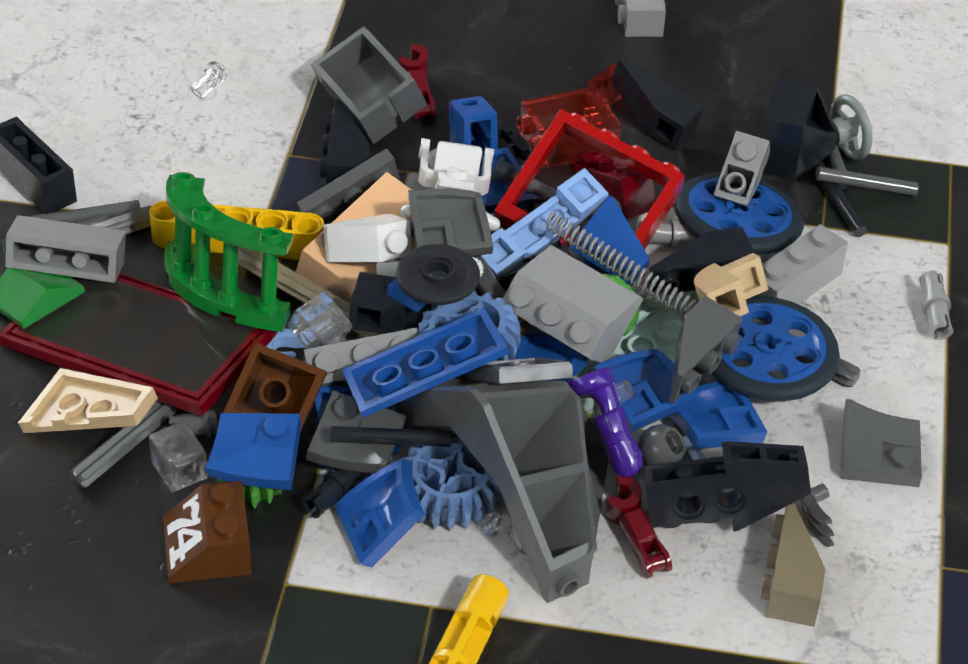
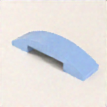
(529, 236)

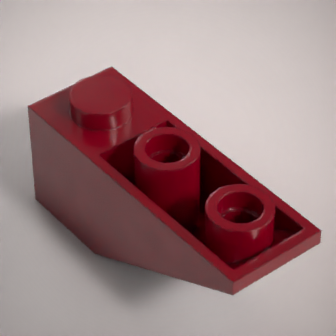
(624, 184)

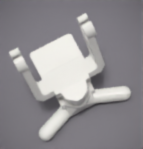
(456, 168)

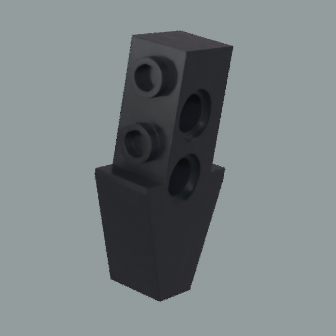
(761, 473)

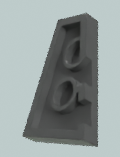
(339, 194)

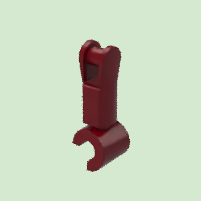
(417, 69)
(627, 512)

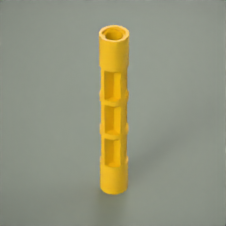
(472, 622)

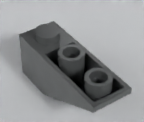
(703, 340)

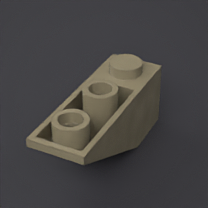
(798, 572)

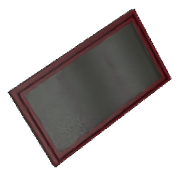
(143, 338)

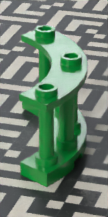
(190, 263)

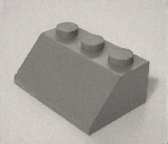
(573, 303)

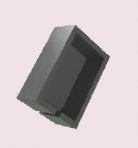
(369, 84)

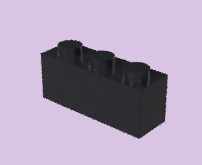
(35, 167)

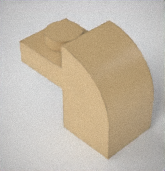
(732, 283)

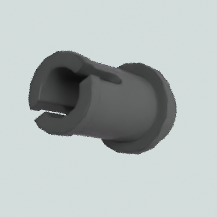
(198, 424)

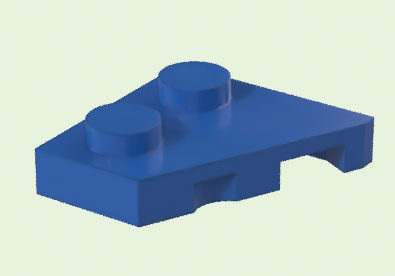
(612, 228)

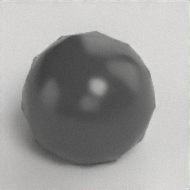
(661, 445)

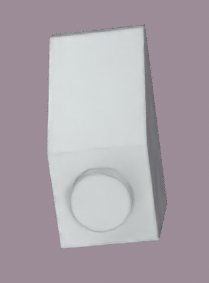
(368, 239)

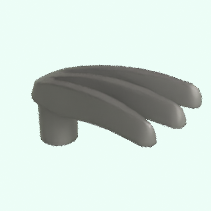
(815, 516)

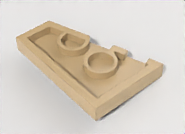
(87, 402)

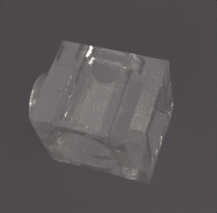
(320, 322)
(178, 456)

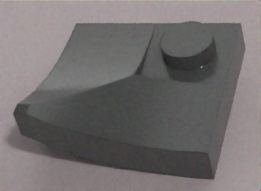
(450, 219)
(880, 447)
(359, 457)

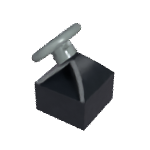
(806, 132)

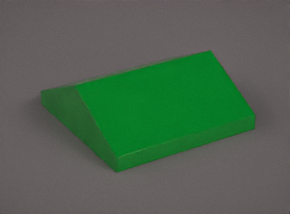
(32, 294)

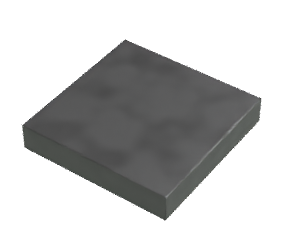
(522, 370)

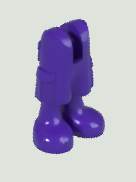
(612, 425)

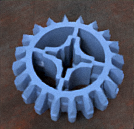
(501, 315)
(452, 484)

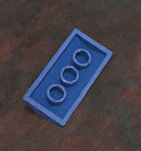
(424, 362)

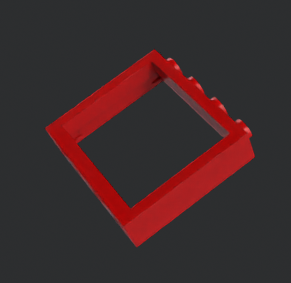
(609, 145)

